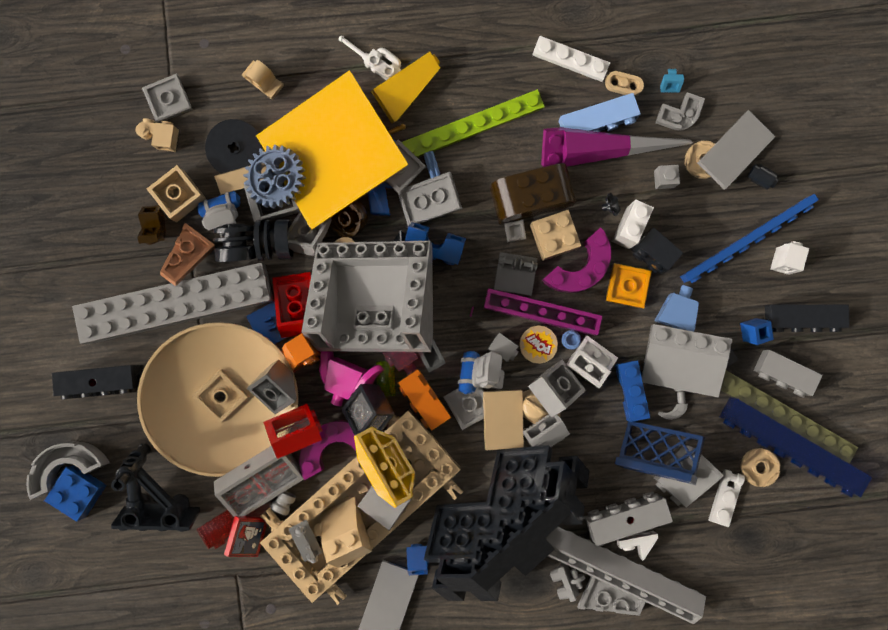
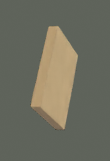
(503, 419)

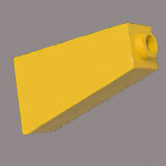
(401, 89)

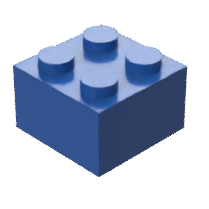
(75, 493)

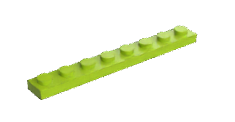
(475, 124)

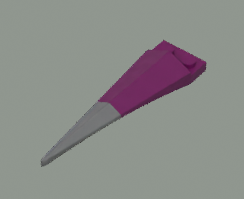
(584, 146)

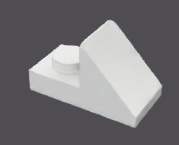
(643, 541)

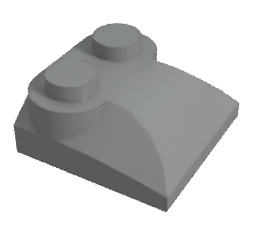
(302, 238)

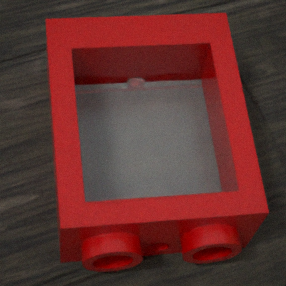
(295, 430)

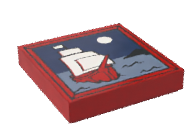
(245, 537)

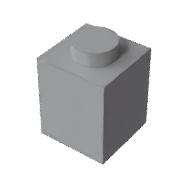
(666, 176)
(504, 347)

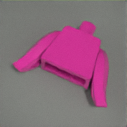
(344, 377)

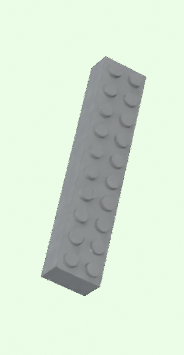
(172, 304)

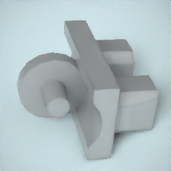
(570, 579)

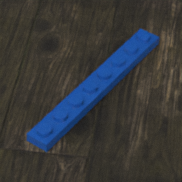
(756, 235)

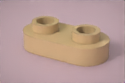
(624, 81)

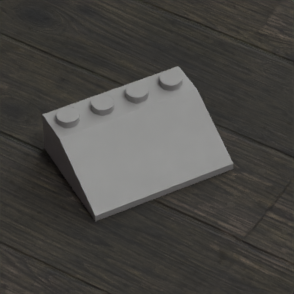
(686, 360)

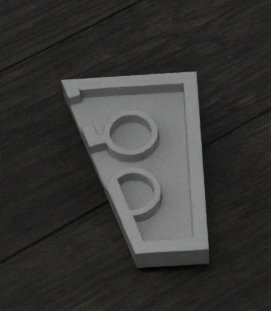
(605, 597)

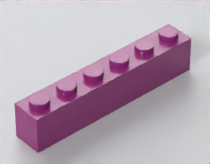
(542, 312)

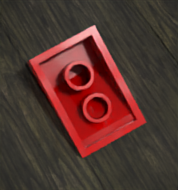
(291, 302)

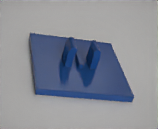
(265, 322)

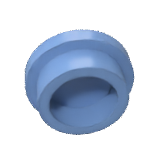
(571, 339)

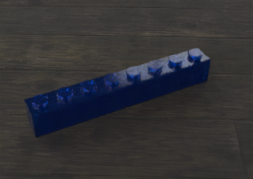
(794, 446)

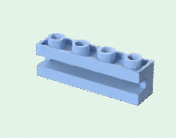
(603, 115)

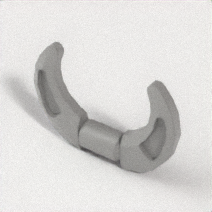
(679, 409)

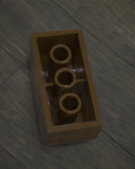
(532, 193)

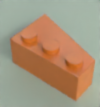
(300, 352)
(424, 400)

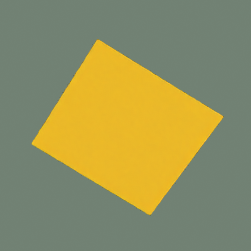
(340, 148)

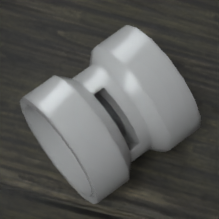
(283, 502)

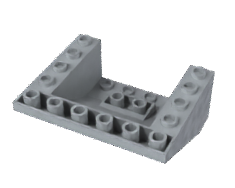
(371, 297)

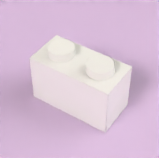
(790, 258)

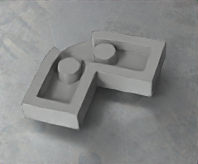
(681, 118)

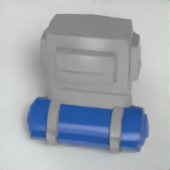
(219, 210)
(480, 372)

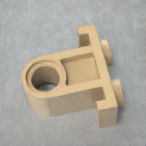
(263, 79)

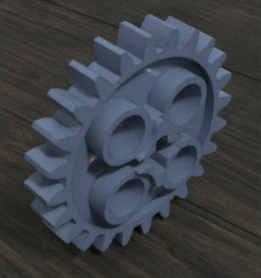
(277, 193)

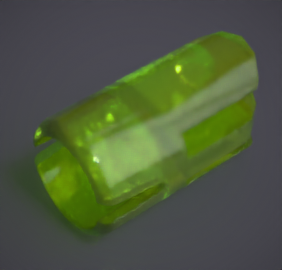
(386, 379)

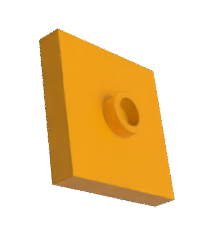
(628, 285)

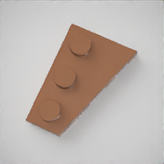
(187, 253)

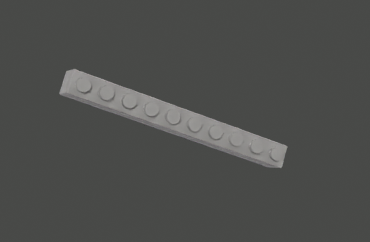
(626, 575)

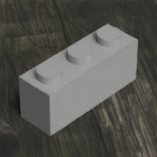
(787, 373)

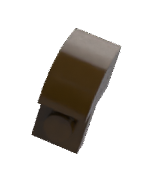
(152, 225)

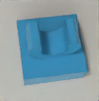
(672, 81)

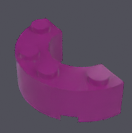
(597, 264)
(312, 455)

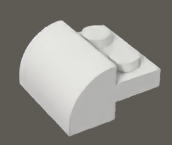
(592, 361)

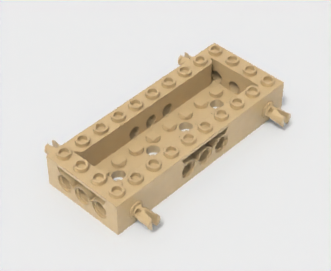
(432, 469)

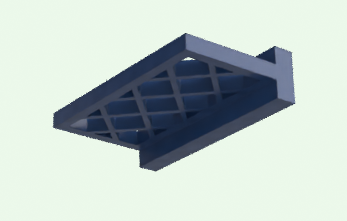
(660, 469)

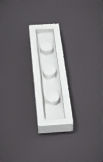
(571, 58)

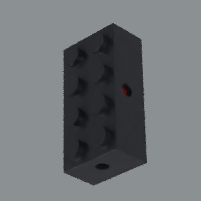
(97, 381)

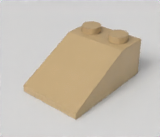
(344, 533)

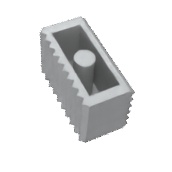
(546, 432)

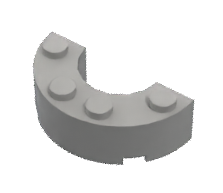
(48, 463)

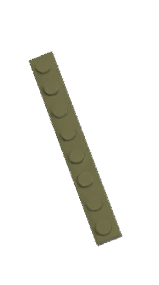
(788, 417)

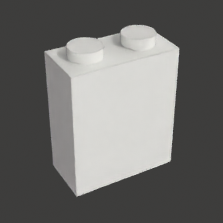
(632, 224)

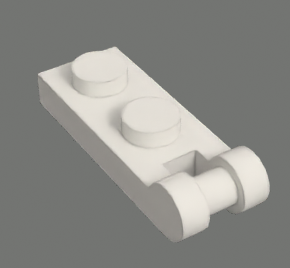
(726, 498)

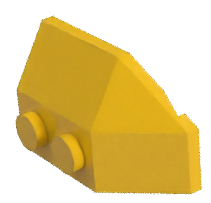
(385, 465)

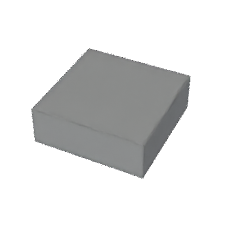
(515, 231)

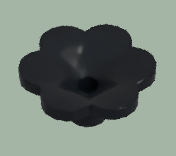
(611, 204)

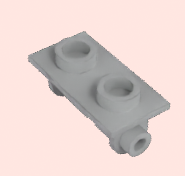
(305, 541)

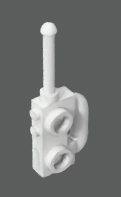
(374, 61)

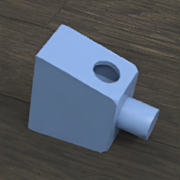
(679, 310)

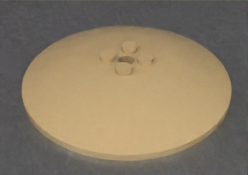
(180, 403)

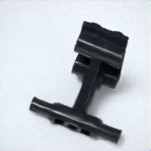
(139, 510)

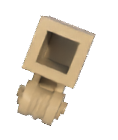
(164, 134)

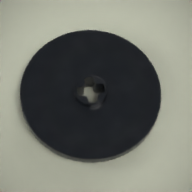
(226, 134)

